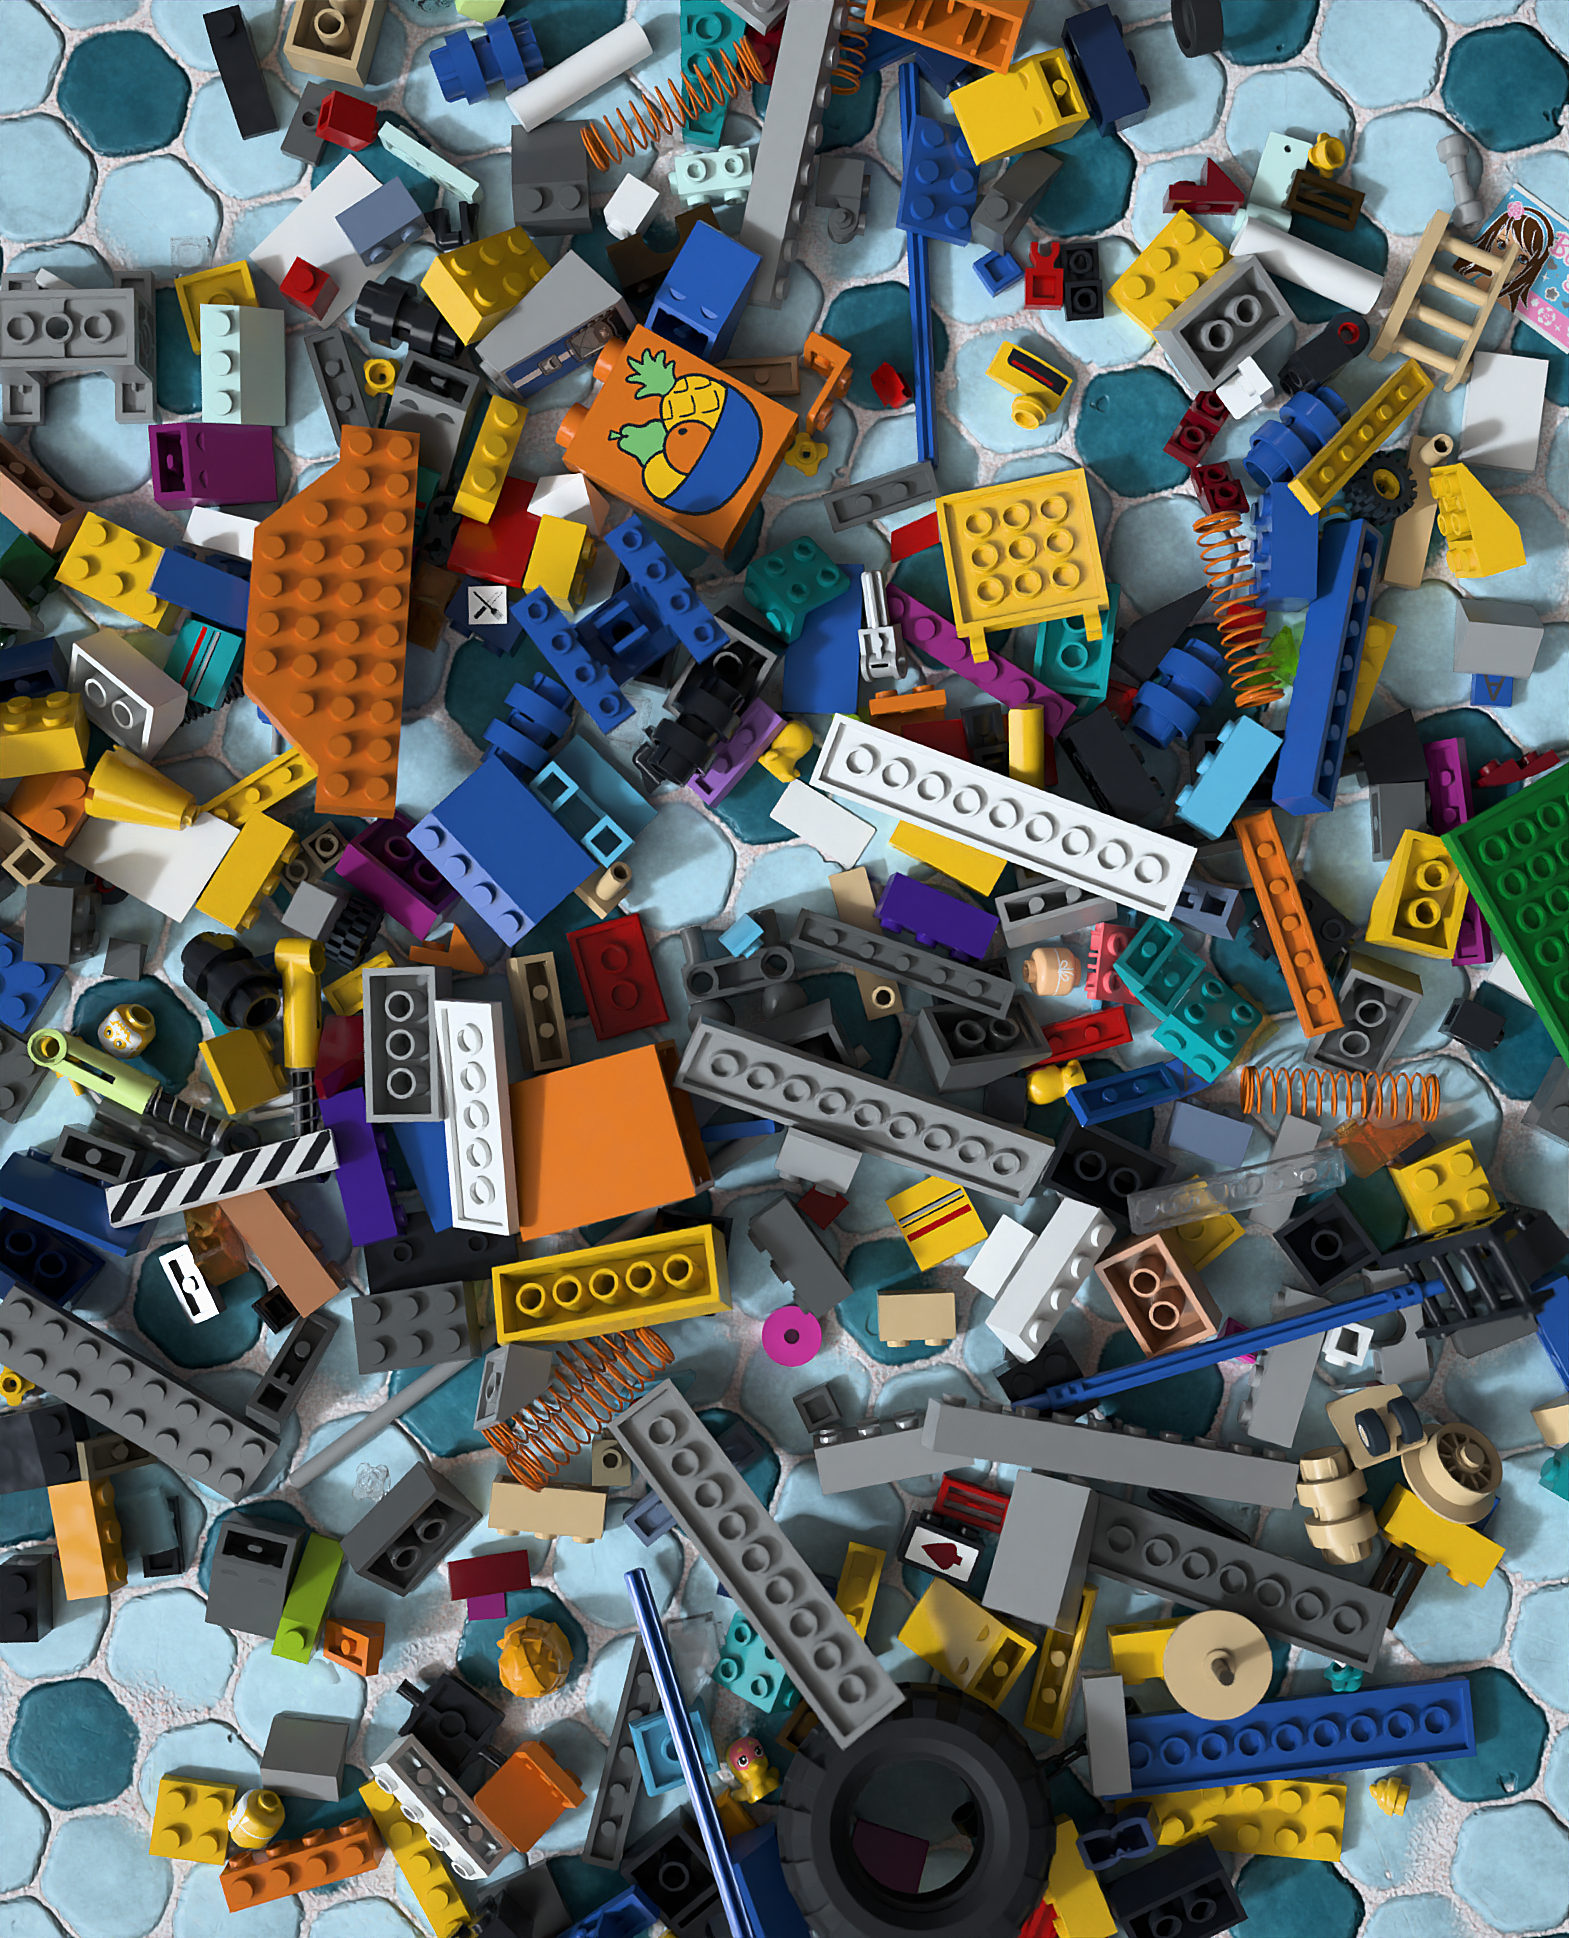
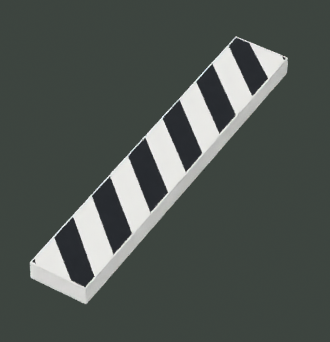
(222, 1178)

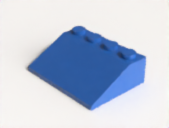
(503, 850)

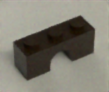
(643, 270)

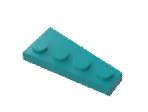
(704, 30)

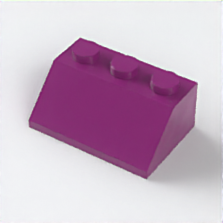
(398, 876)

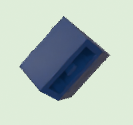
(705, 293)

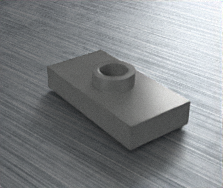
(300, 138)

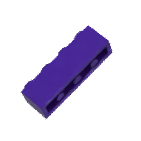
(364, 1172)

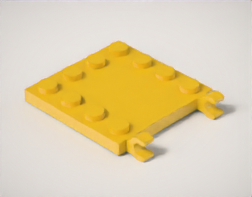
(1022, 556)

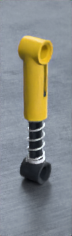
(301, 965)

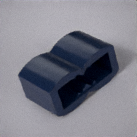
(1112, 1836)

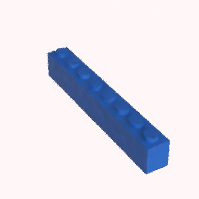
(1328, 669)

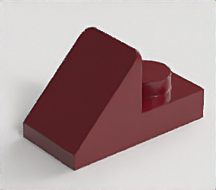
(1213, 197)

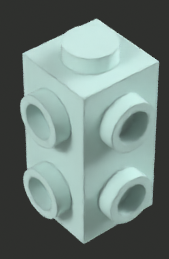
(712, 177)

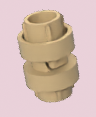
(1339, 1521)

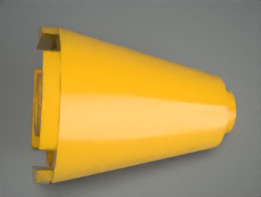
(138, 793)

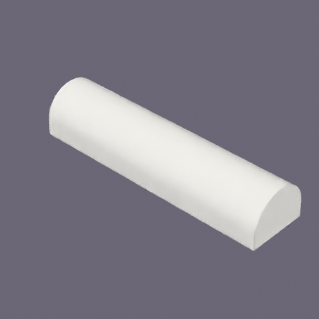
(579, 74)
(1308, 265)

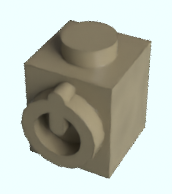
(610, 1461)

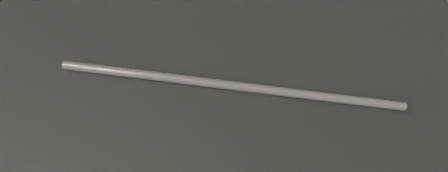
(440, 1373)

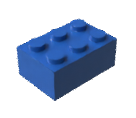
(1283, 551)

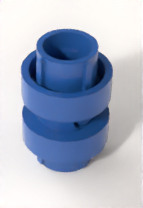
(503, 54)
(1287, 447)
(539, 703)
(1169, 707)

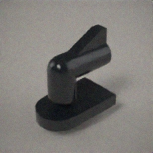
(441, 226)
(650, 777)

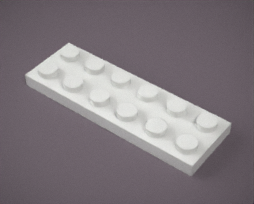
(477, 1115)

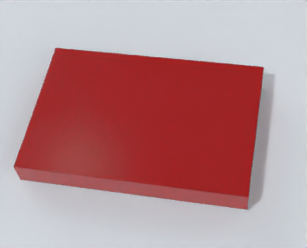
(505, 544)
(618, 977)

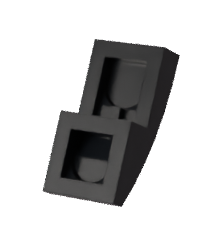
(986, 737)

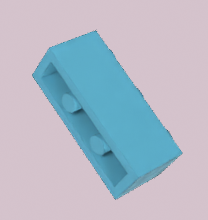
(1226, 776)

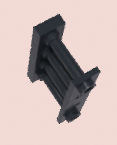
(1463, 1240)

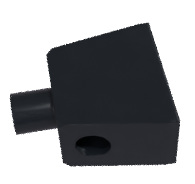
(1386, 753)

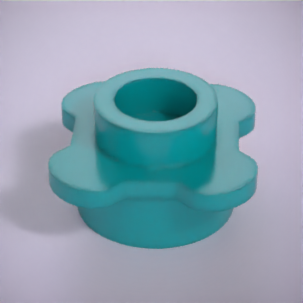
(1344, 1679)

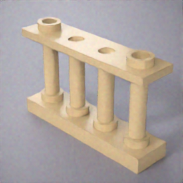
(1421, 272)

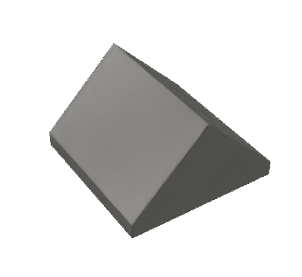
(1496, 638)
(305, 1758)

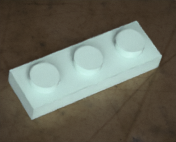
(431, 163)

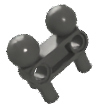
(741, 976)

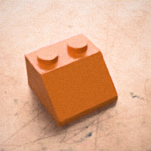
(53, 803)

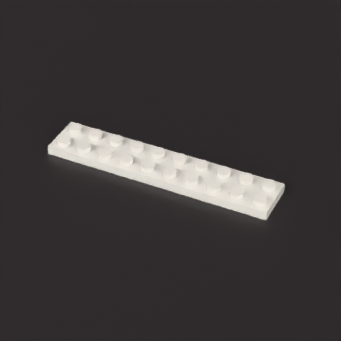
(1003, 817)

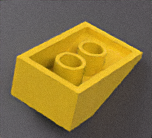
(1419, 900)

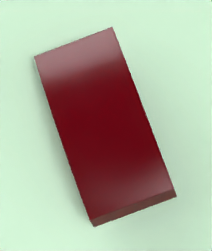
(1197, 428)
(1218, 489)
(1506, 772)
(489, 1575)

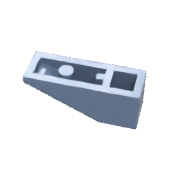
(1209, 909)

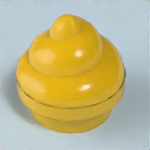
(1391, 1795)

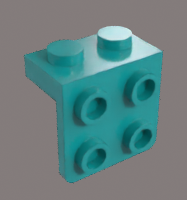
(793, 583)
(1208, 1026)
(753, 1671)

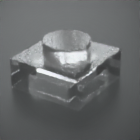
(190, 255)

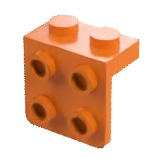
(828, 359)
(891, 711)
(528, 1794)

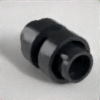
(399, 316)
(687, 742)
(230, 980)

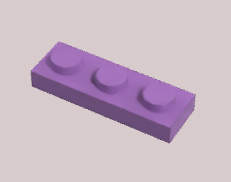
(757, 732)

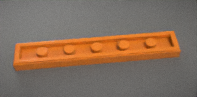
(1288, 923)

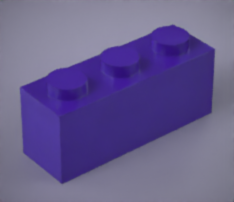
(935, 918)

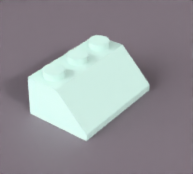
(243, 365)

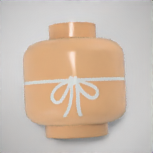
(1052, 971)

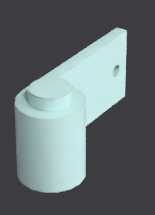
(1272, 182)

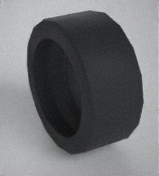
(1197, 26)

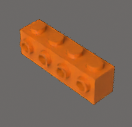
(302, 1863)

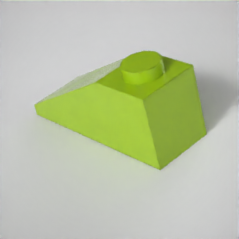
(309, 1600)

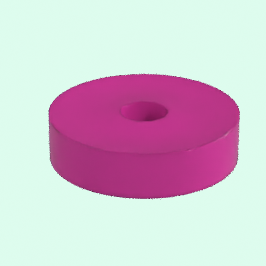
(796, 1352)

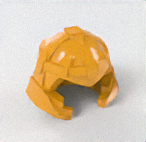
(534, 1658)

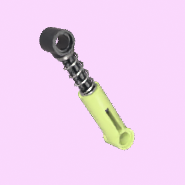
(135, 1089)

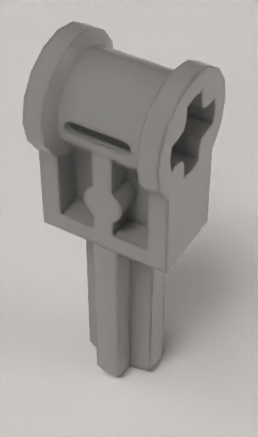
(880, 640)

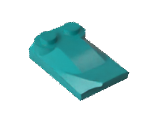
(1072, 663)

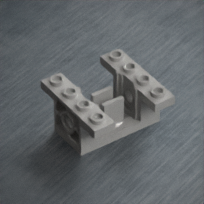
(103, 332)

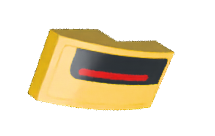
(1028, 375)

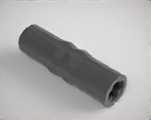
(153, 1133)

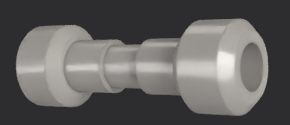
(1452, 152)

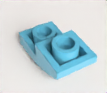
(743, 937)

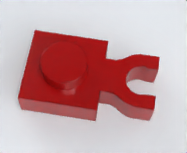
(1043, 283)

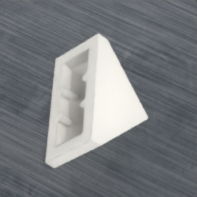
(570, 499)

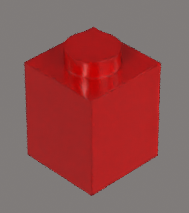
(347, 121)
(309, 288)

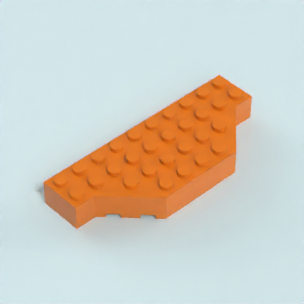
(335, 619)

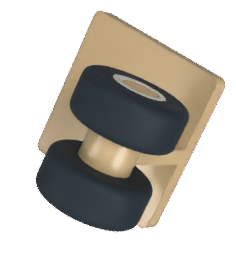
(1376, 1424)

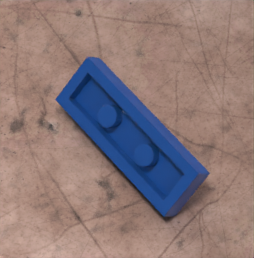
(1122, 1094)

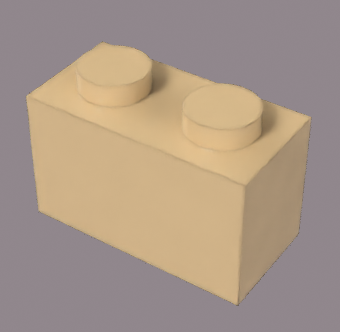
(916, 1316)

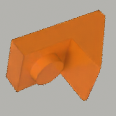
(461, 953)
(355, 1644)

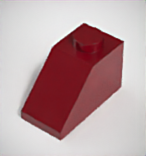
(340, 1054)

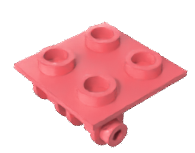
(1106, 984)

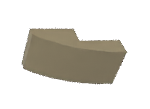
(315, 858)

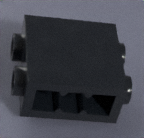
(1330, 928)

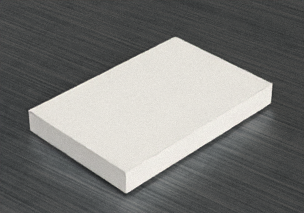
(1502, 412)

